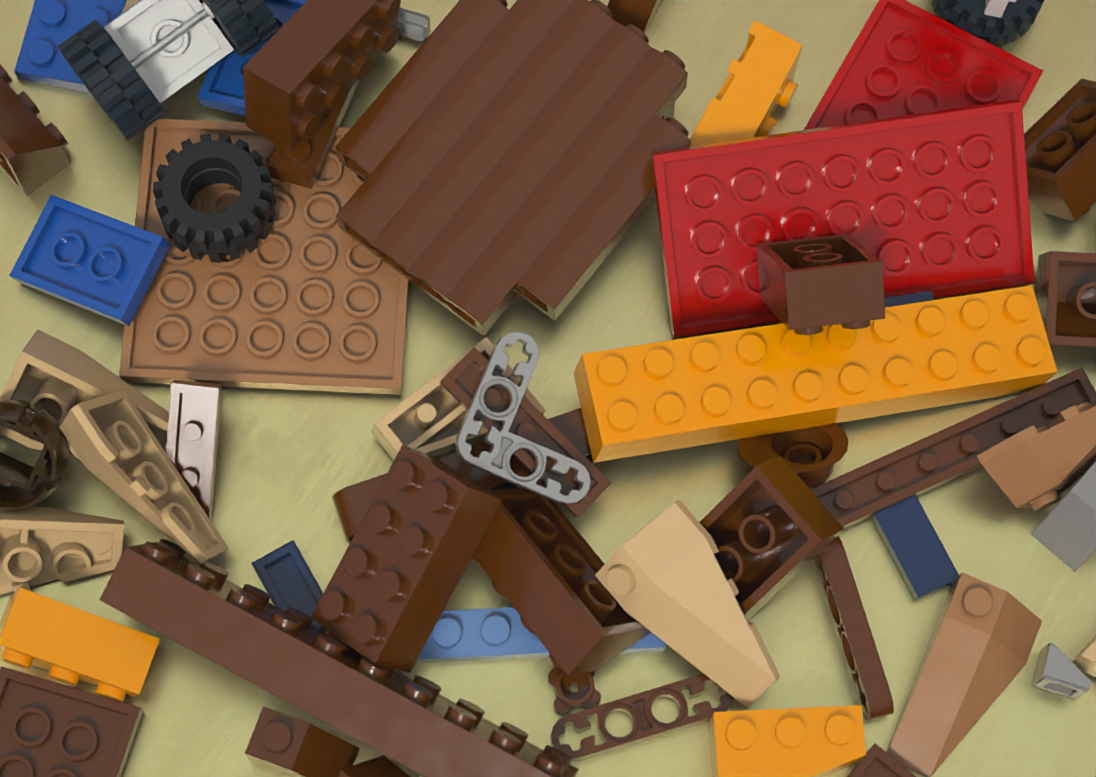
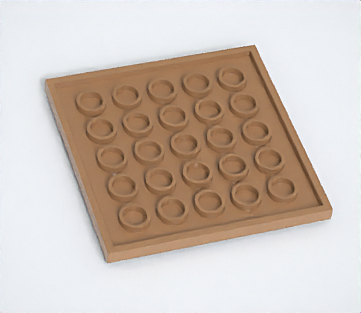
(289, 315)

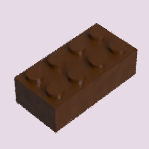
(314, 64)
(406, 559)

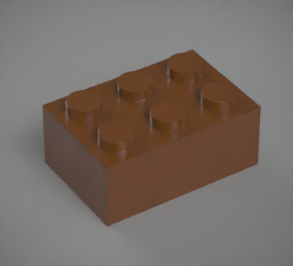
(821, 283)
(768, 532)

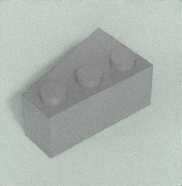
(1071, 525)

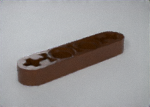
(854, 631)
(644, 723)

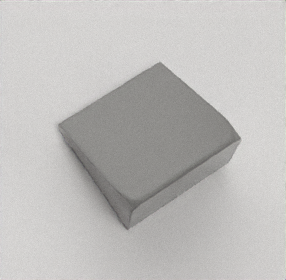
(1059, 674)

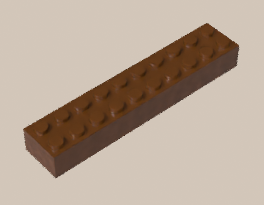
(319, 670)

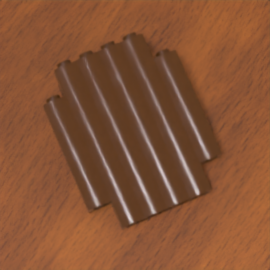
(512, 153)

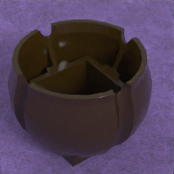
(19, 482)

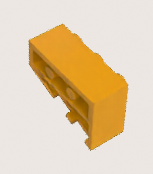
(753, 89)
(75, 645)
(786, 741)

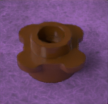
(568, 700)

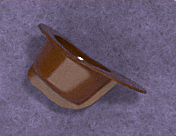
(807, 451)

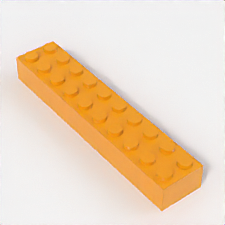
(785, 381)

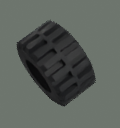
(209, 164)

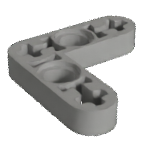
(504, 442)

